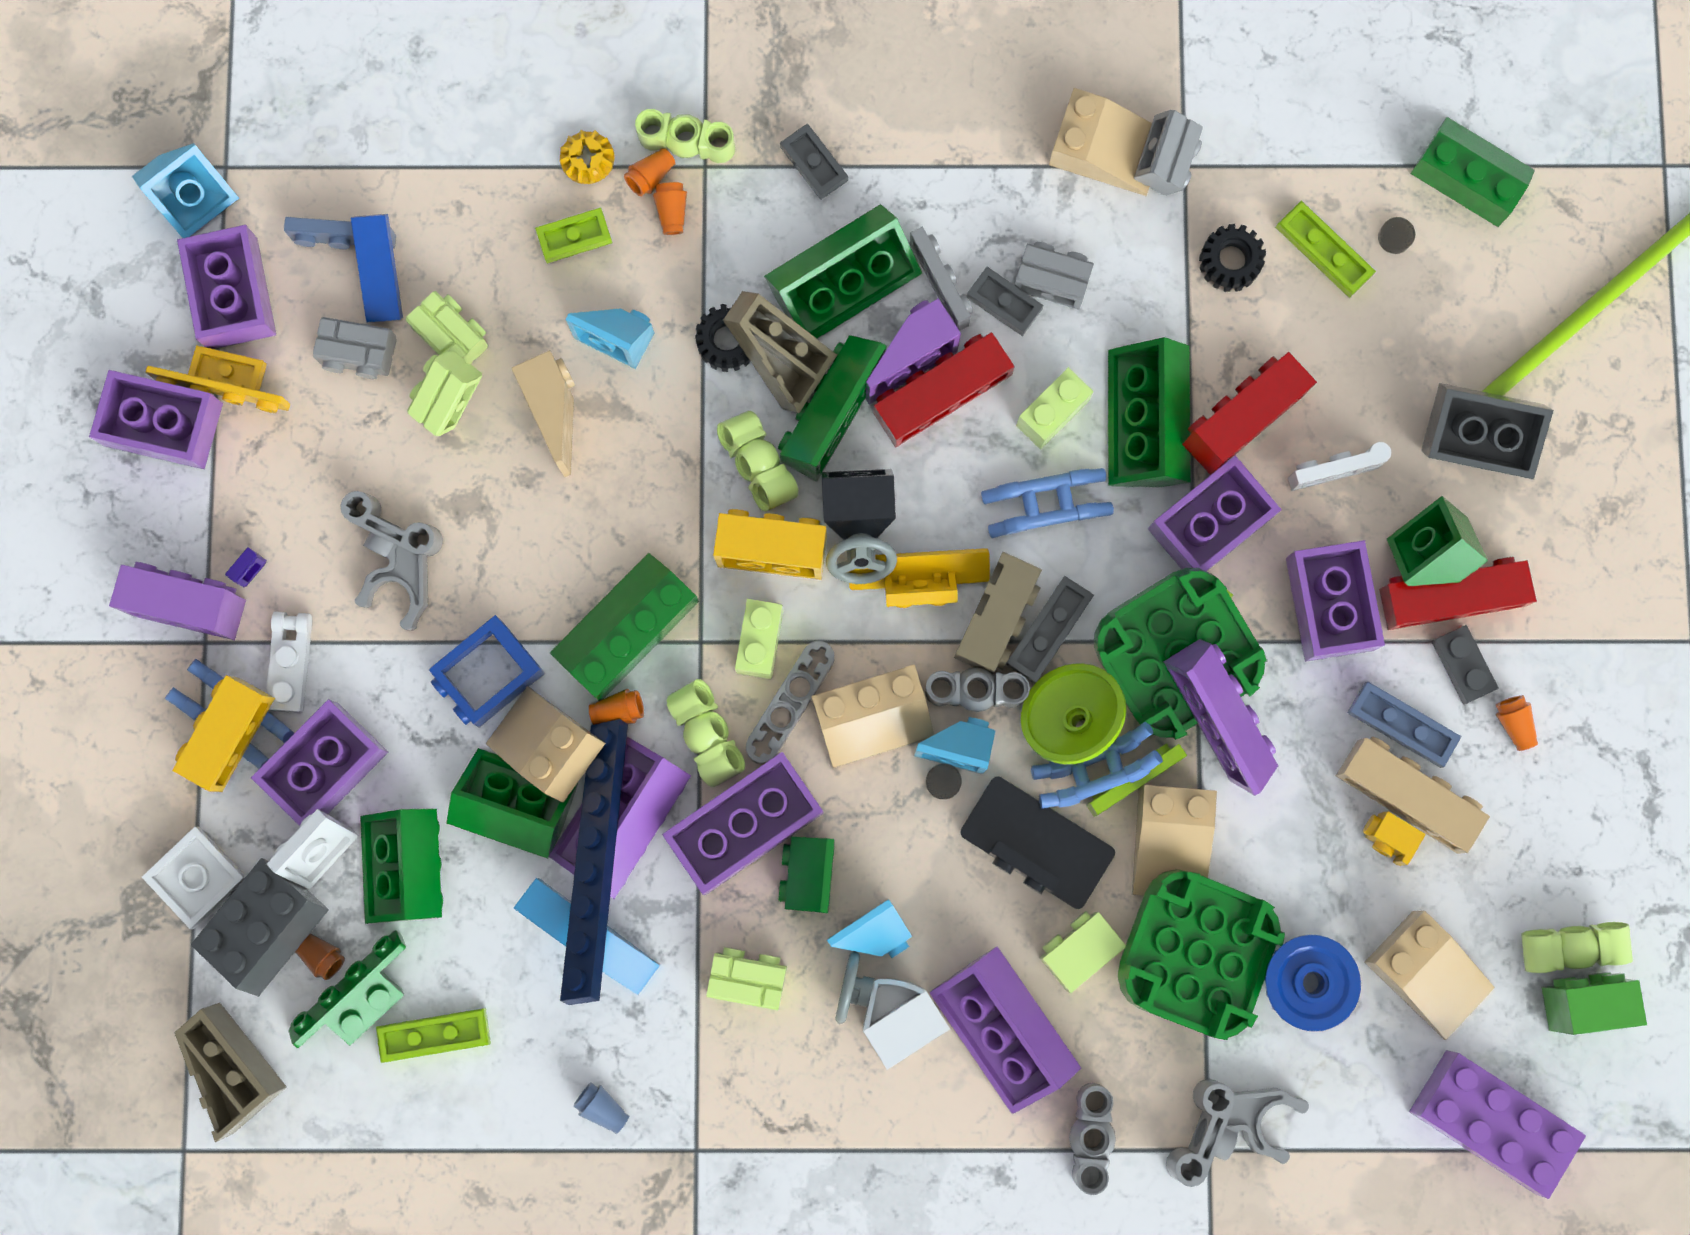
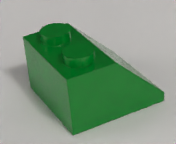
(1437, 546)
(808, 874)

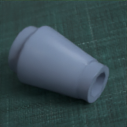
(600, 1108)

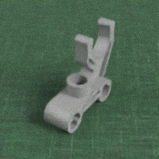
(400, 546)
(1220, 1124)

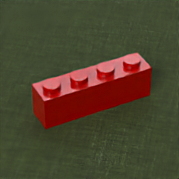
(942, 389)
(1249, 412)
(1485, 591)

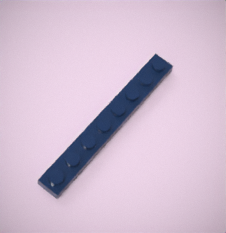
(594, 867)

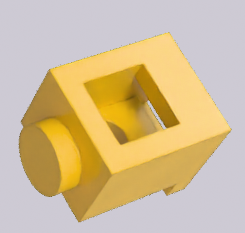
(1393, 837)

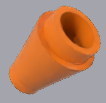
(649, 172)
(671, 205)
(623, 705)
(1518, 721)

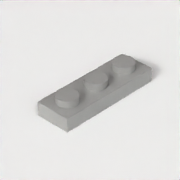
(941, 277)

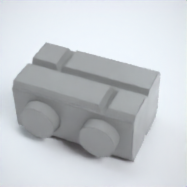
(1169, 152)
(1054, 274)
(354, 347)

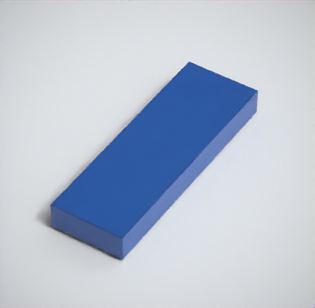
(377, 267)

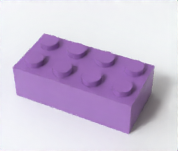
(743, 823)
(1497, 1124)

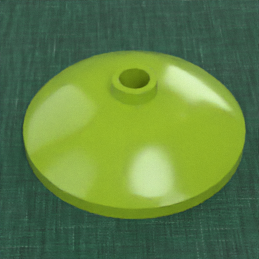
(1062, 701)

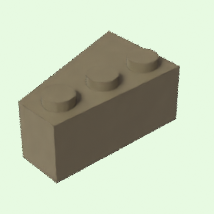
(779, 349)
(999, 614)
(227, 1069)

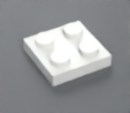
(312, 849)
(194, 877)

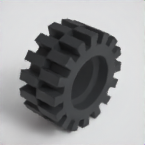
(1237, 238)
(709, 351)

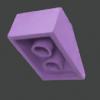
(916, 347)

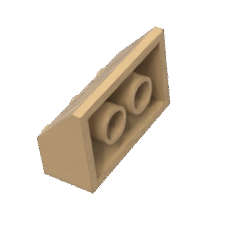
(873, 716)

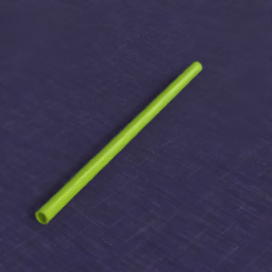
(1590, 308)

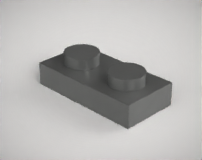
(814, 161)
(1004, 301)
(1465, 664)

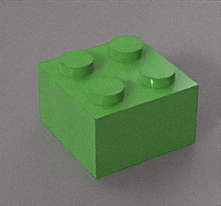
(1593, 1004)

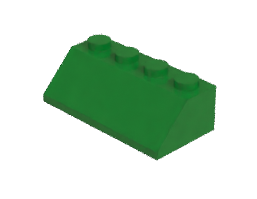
(845, 272)
(832, 408)
(1149, 414)
(624, 626)

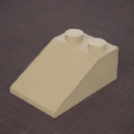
(1101, 141)
(548, 395)
(544, 745)
(1172, 832)
(1430, 973)

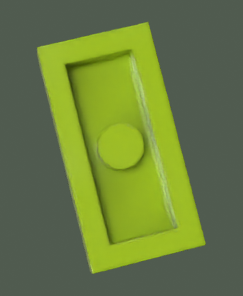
(573, 235)

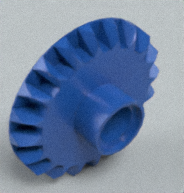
(1337, 983)

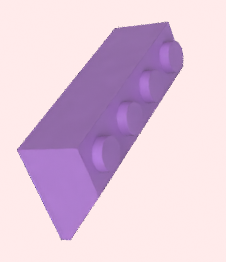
(1223, 715)
(646, 798)
(1005, 1031)

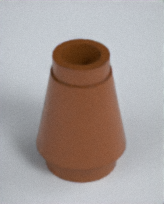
(320, 957)

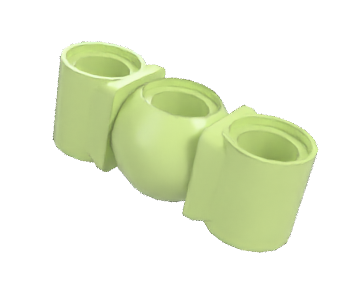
(671, 128)
(757, 460)
(705, 733)
(1577, 947)

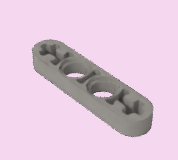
(787, 700)

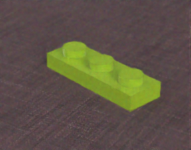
(1110, 797)

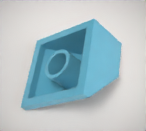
(185, 188)
(613, 333)
(960, 745)
(874, 933)

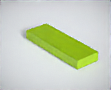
(1325, 249)
(433, 1035)

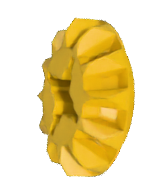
(600, 164)

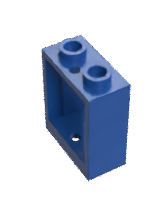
(464, 709)

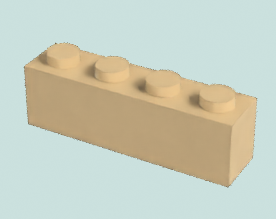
(1413, 795)

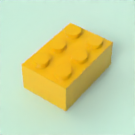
(770, 544)

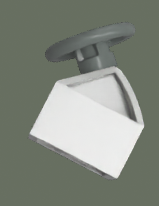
(897, 1015)

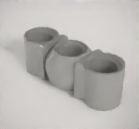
(993, 683)
(1095, 1156)

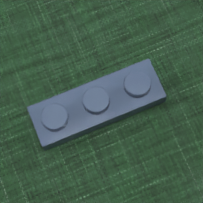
(334, 233)
(1404, 724)

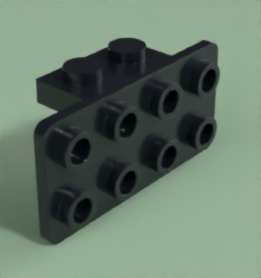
(1037, 843)

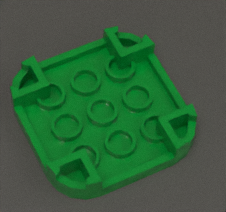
(1159, 624)
(1199, 953)

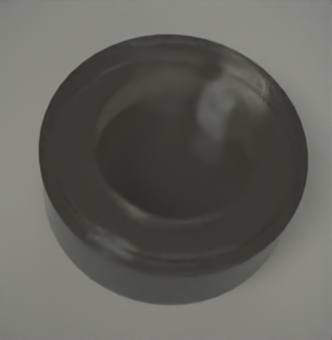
(1396, 235)
(943, 781)

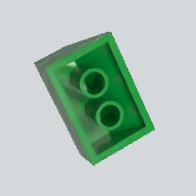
(1473, 172)
(506, 807)
(401, 865)

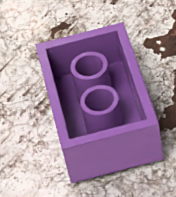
(226, 287)
(156, 419)
(1214, 517)
(178, 600)
(1335, 601)
(319, 763)

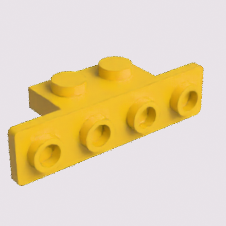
(225, 375)
(929, 576)

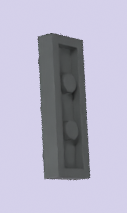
(1049, 629)

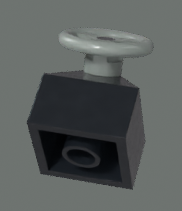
(859, 509)

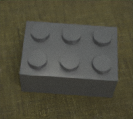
(1487, 431)
(259, 929)

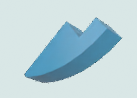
(621, 958)

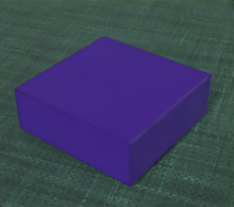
(246, 567)

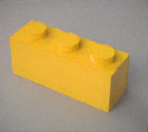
(222, 733)

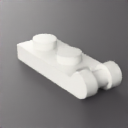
(1341, 466)
(289, 662)

